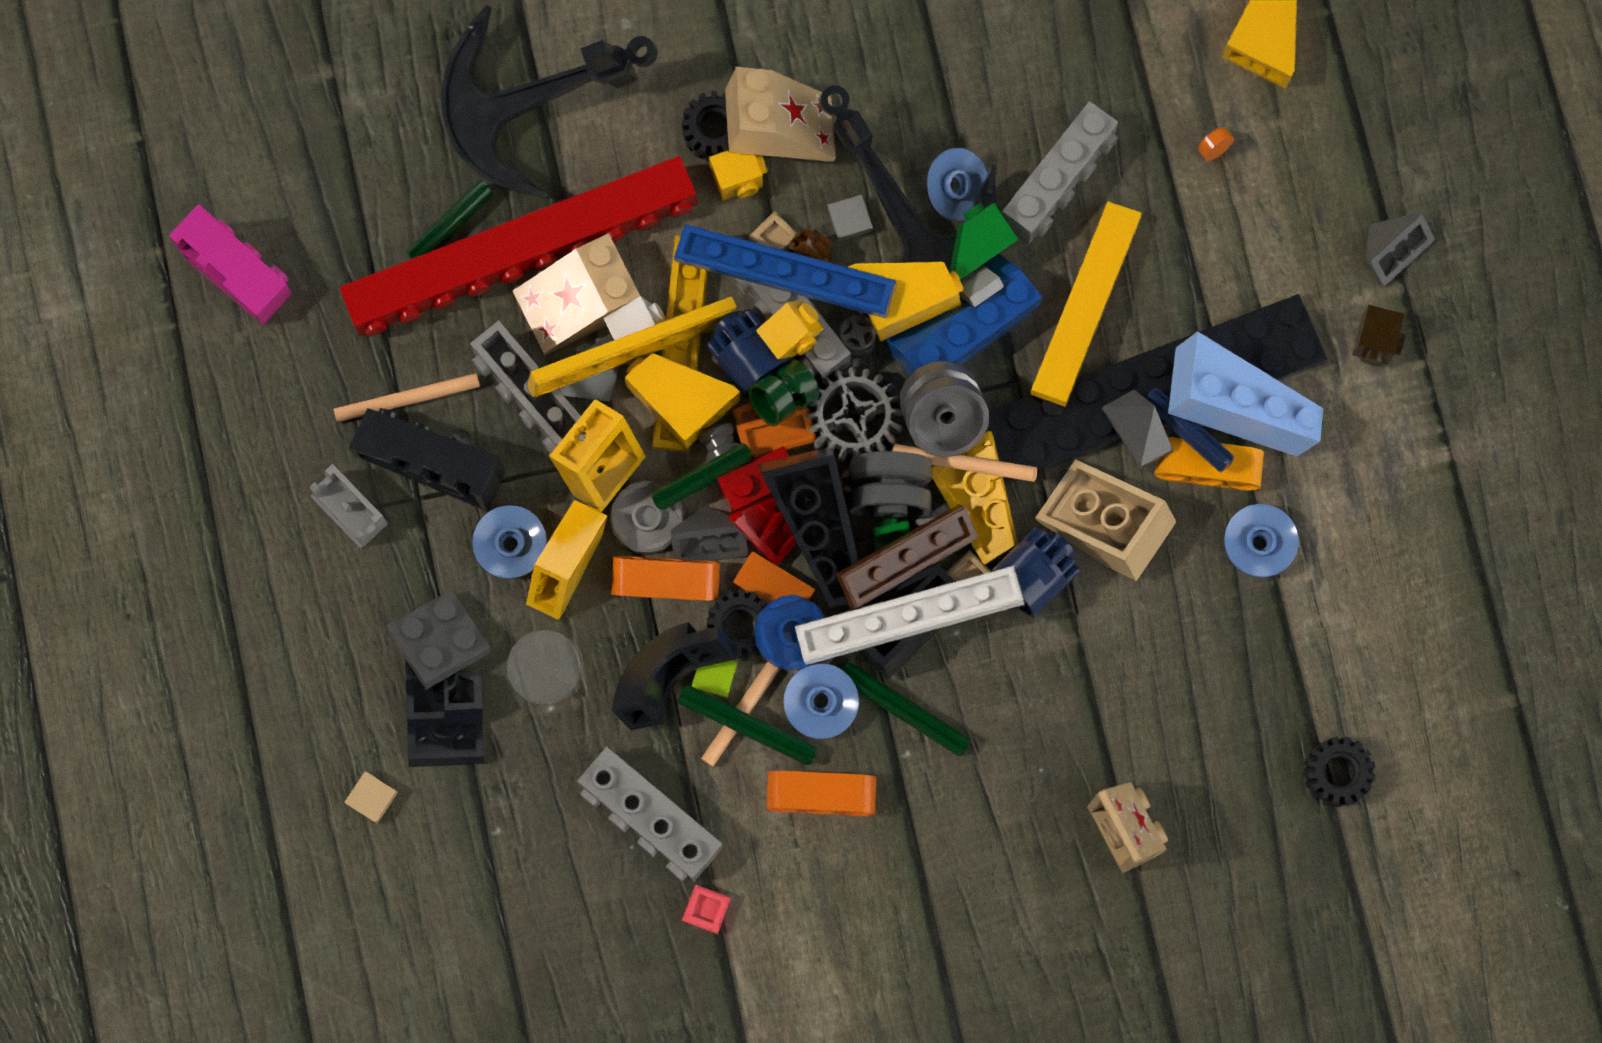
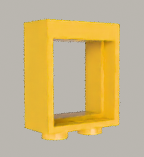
(576, 457)

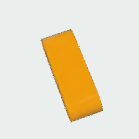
(1189, 467)

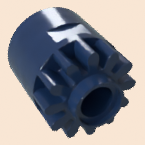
(742, 350)
(1042, 568)

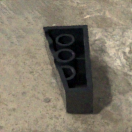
(428, 458)
(816, 513)

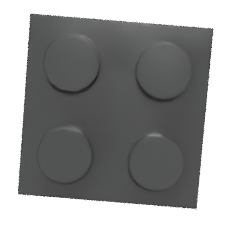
(438, 639)

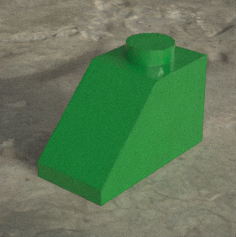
(980, 238)

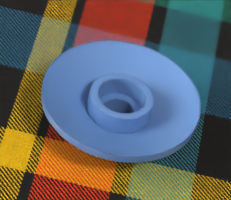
(967, 176)
(506, 524)
(1274, 528)
(824, 721)

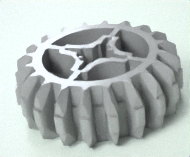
(868, 409)

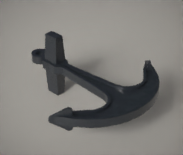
(476, 116)
(916, 238)

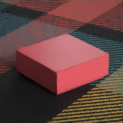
(706, 909)

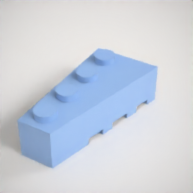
(1240, 399)

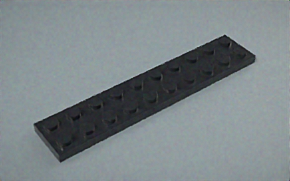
(1045, 434)

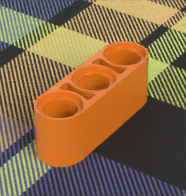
(665, 578)
(821, 793)

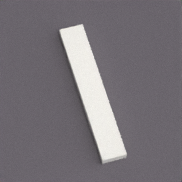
(909, 615)

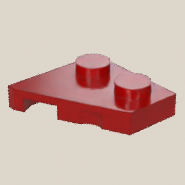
(765, 529)

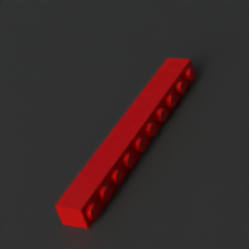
(518, 246)

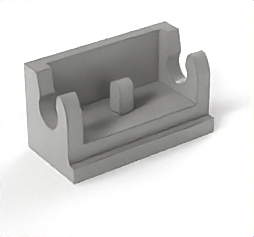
(347, 507)

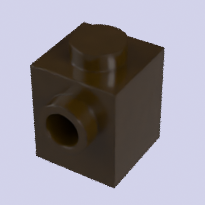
(1379, 336)

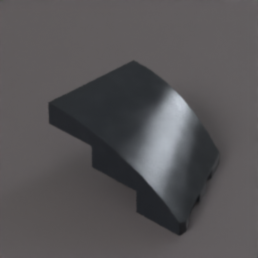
(444, 720)

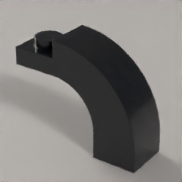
(660, 665)

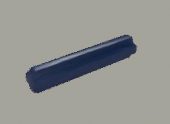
(1191, 433)

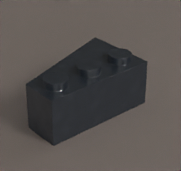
(893, 655)

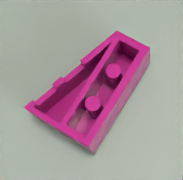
(231, 264)

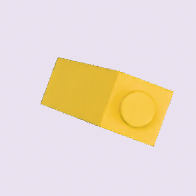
(1265, 40)
(920, 294)
(679, 396)
(565, 559)

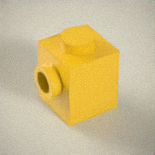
(737, 173)
(791, 329)

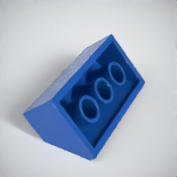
(968, 329)

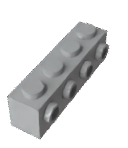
(1059, 172)
(826, 355)
(511, 366)
(649, 814)

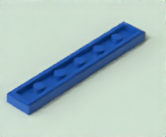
(785, 271)

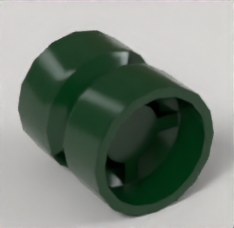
(784, 392)

